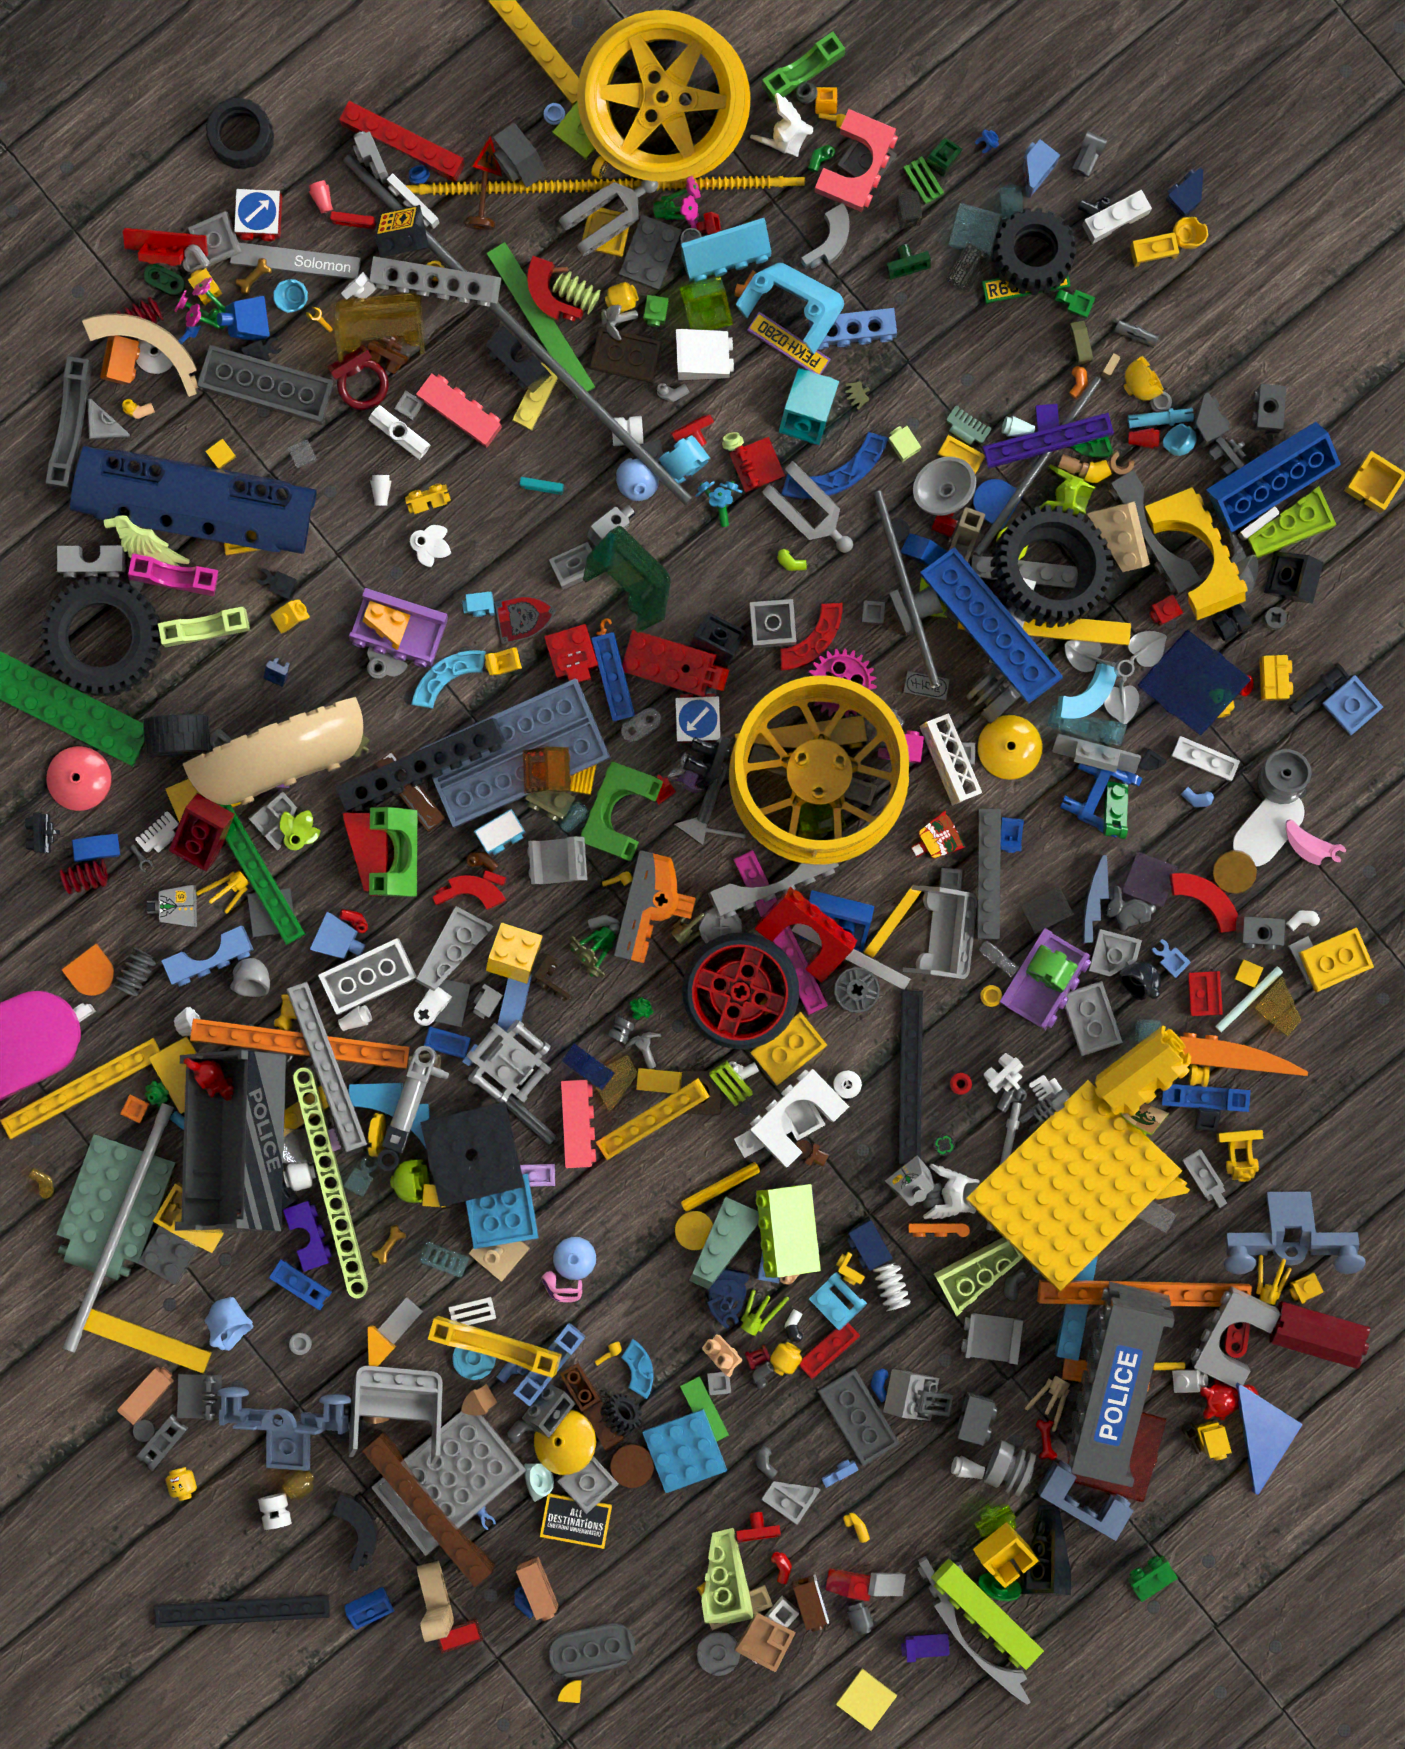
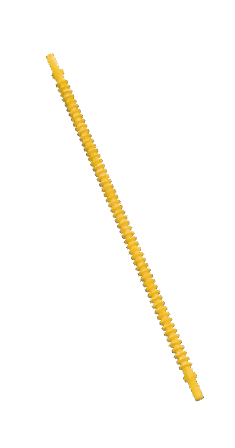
(551, 186)

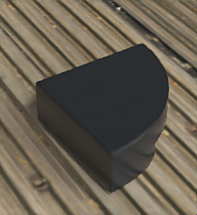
(1151, 761)

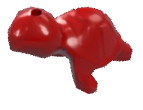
(1222, 1399)

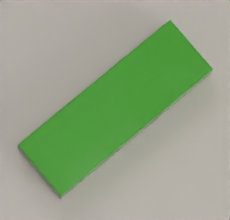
(699, 1399)

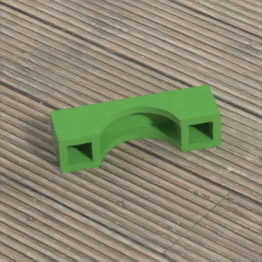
(817, 59)

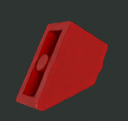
(848, 1584)

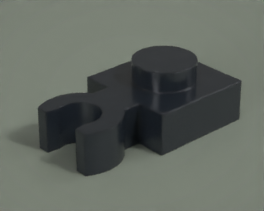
(260, 351)
(280, 583)

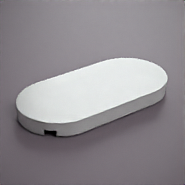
(1266, 829)

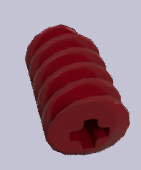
(146, 311)
(85, 877)

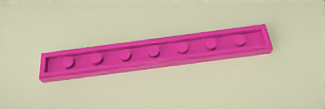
(808, 988)

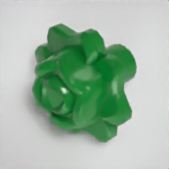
(641, 1008)
(156, 1093)

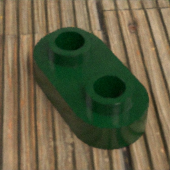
(165, 280)

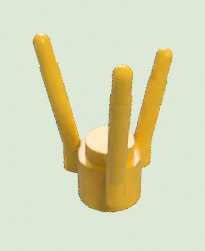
(236, 882)
(1270, 1293)

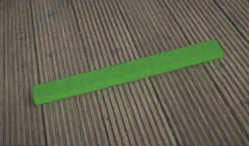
(542, 324)

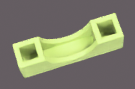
(203, 628)

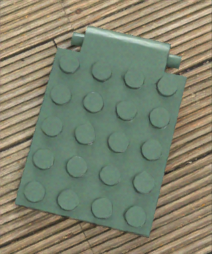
(97, 1202)

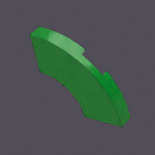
(1095, 449)

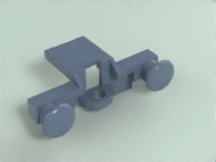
(1292, 1211)
(287, 1442)

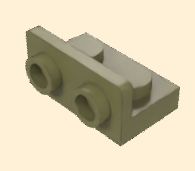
(555, 803)

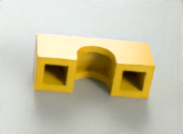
(1213, 1440)

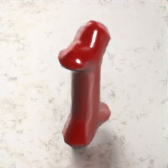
(1047, 1451)

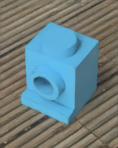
(479, 604)

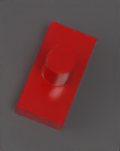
(693, 428)
(758, 1530)

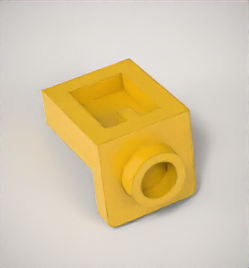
(1305, 1288)

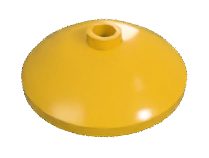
(998, 758)
(576, 1446)

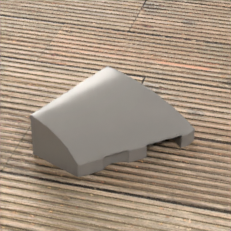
(268, 817)

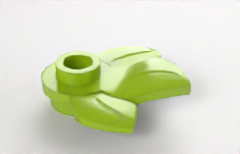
(299, 826)

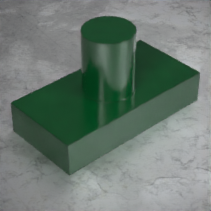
(907, 263)

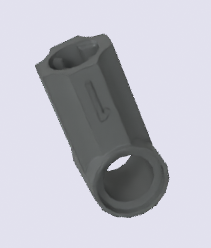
(1090, 151)

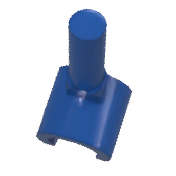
(189, 332)

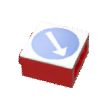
(258, 214)
(697, 718)

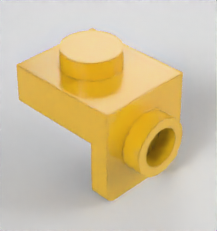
(289, 615)
(502, 662)
(850, 1274)

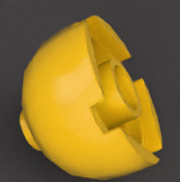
(1142, 381)

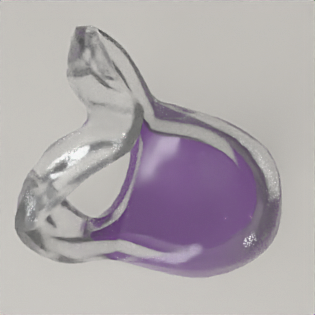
(687, 780)

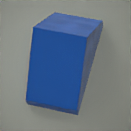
(922, 549)

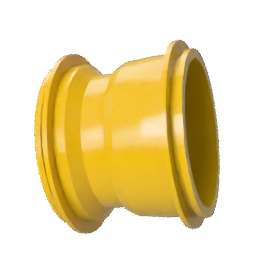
(596, 92)

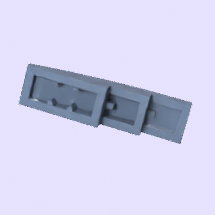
(1097, 890)

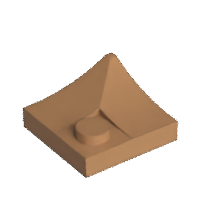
(765, 1641)

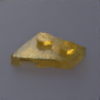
(1279, 1008)
(620, 1081)

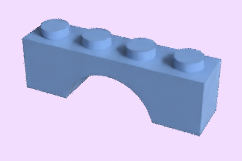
(233, 945)
(535, 1383)

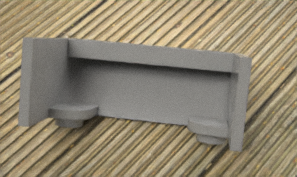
(950, 933)

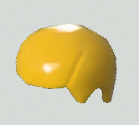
(1190, 233)

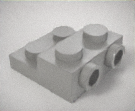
(368, 153)

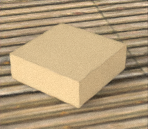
(1110, 366)

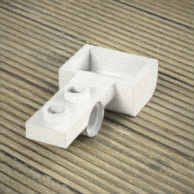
(798, 1117)

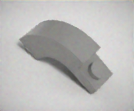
(832, 248)

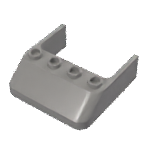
(397, 1395)

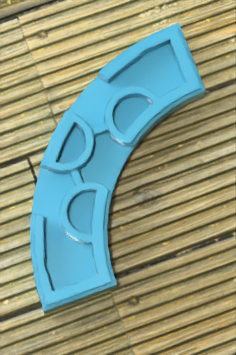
(444, 672)
(1092, 698)

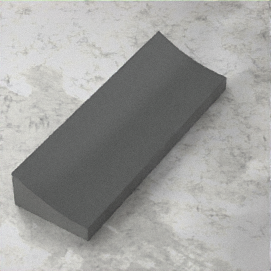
(265, 385)

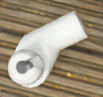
(1303, 917)

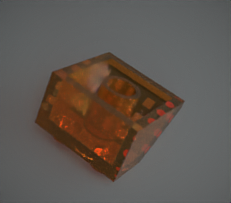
(546, 770)

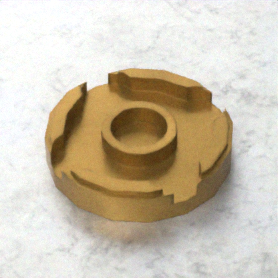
(1234, 871)

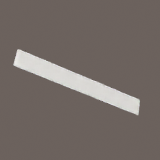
(859, 959)

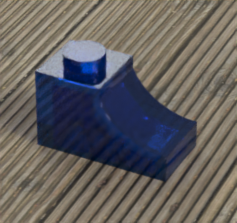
(588, 1066)

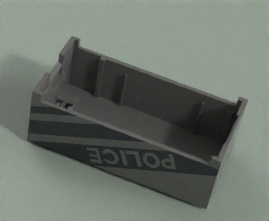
(234, 1146)

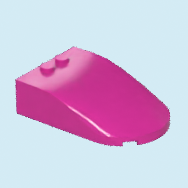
(35, 1039)

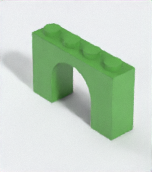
(617, 783)
(402, 876)

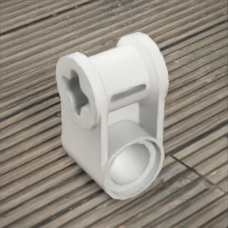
(434, 1002)

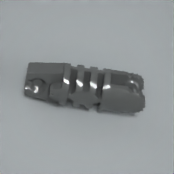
(1045, 1109)

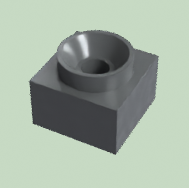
(518, 156)

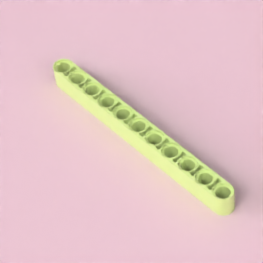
(335, 1192)

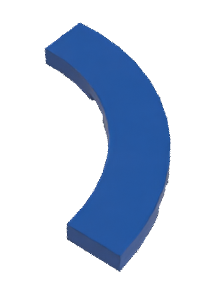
(847, 474)

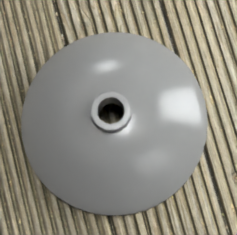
(938, 479)

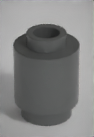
(859, 1617)

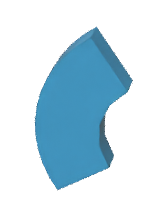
(640, 1367)

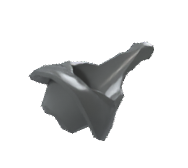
(1246, 565)

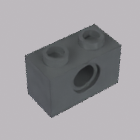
(1276, 397)
(1272, 930)

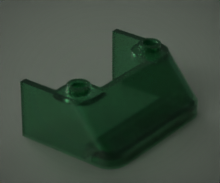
(635, 571)

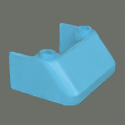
(822, 305)

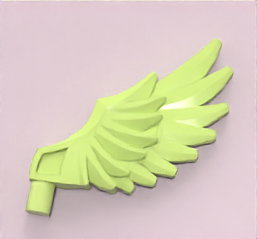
(143, 541)

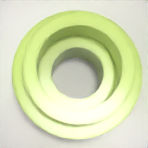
(732, 441)

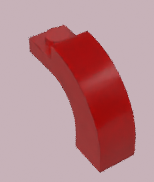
(539, 288)

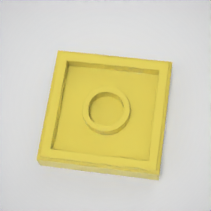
(866, 1699)

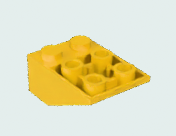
(172, 1212)

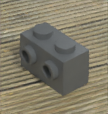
(548, 1410)

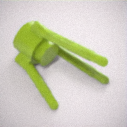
(753, 1323)

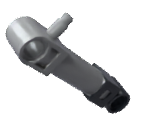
(405, 1112)

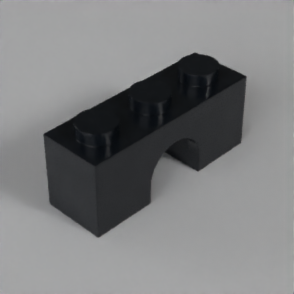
(530, 372)

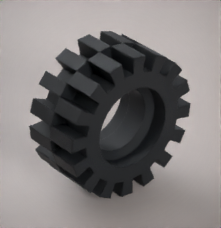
(615, 1421)

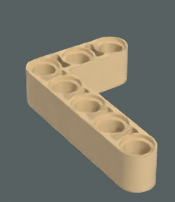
(439, 1616)

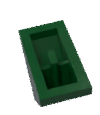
(943, 156)

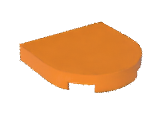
(90, 972)

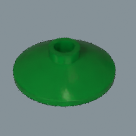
(995, 1590)

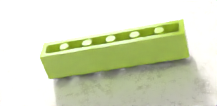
(987, 1614)

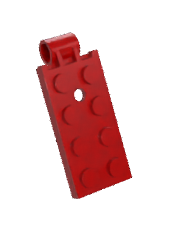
(664, 662)

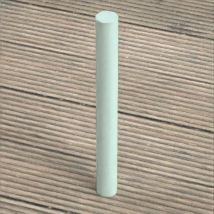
(1262, 986)

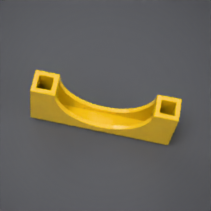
(1186, 514)

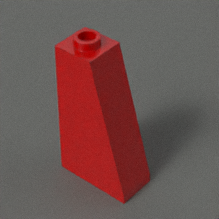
(368, 846)

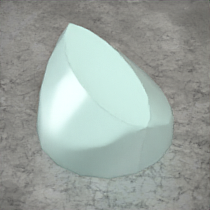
(538, 1480)

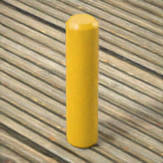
(1169, 1366)

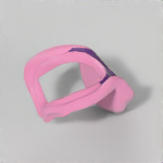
(549, 1282)

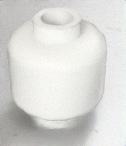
(841, 1090)
(299, 1176)

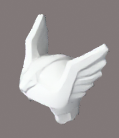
(788, 132)
(953, 1193)

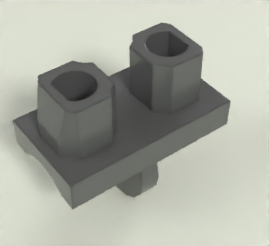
(1233, 462)

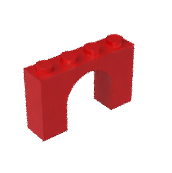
(795, 909)

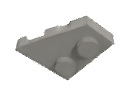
(790, 1499)

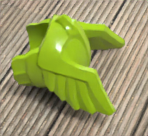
(1071, 494)

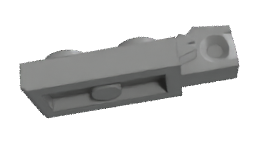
(1205, 1177)

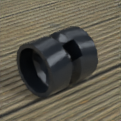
(1234, 621)

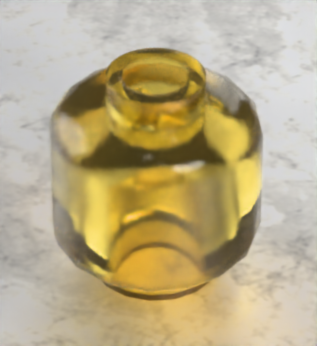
(297, 1484)

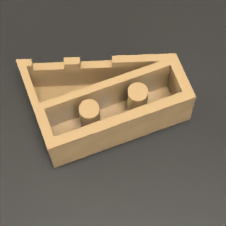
(1123, 533)

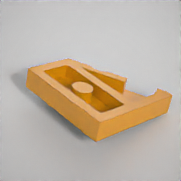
(386, 622)

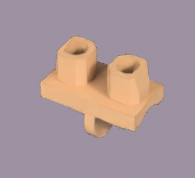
(722, 1354)

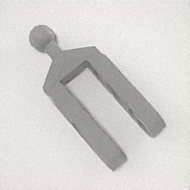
(586, 208)
(826, 526)

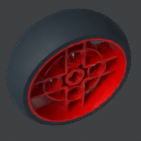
(721, 999)

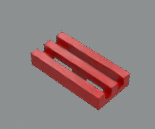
(353, 220)

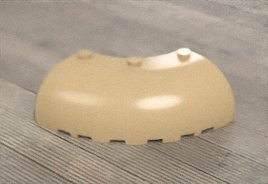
(278, 754)

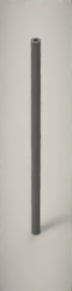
(1033, 471)
(906, 589)

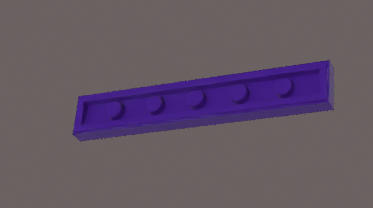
(1048, 440)

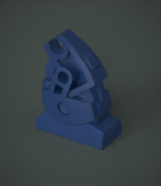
(724, 1292)

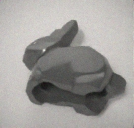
(1128, 912)

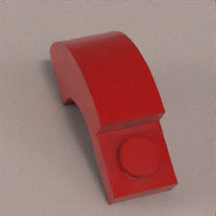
(473, 885)

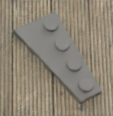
(454, 944)

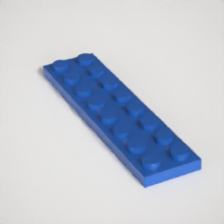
(991, 625)

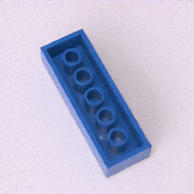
(1273, 476)

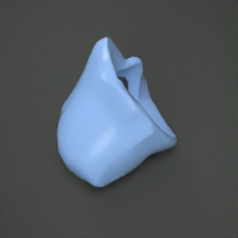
(227, 1322)

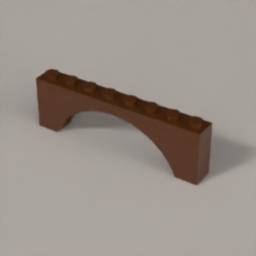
(460, 1549)

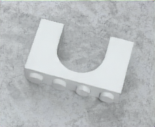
(769, 1127)

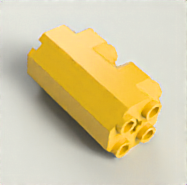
(1143, 1070)

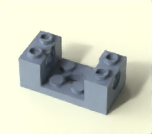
(1112, 1515)

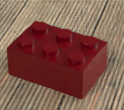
(201, 832)

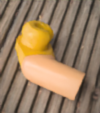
(135, 410)

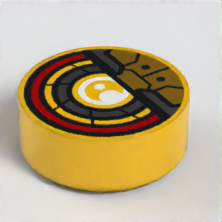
(599, 167)

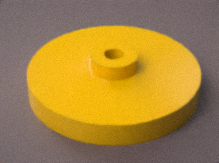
(693, 1230)

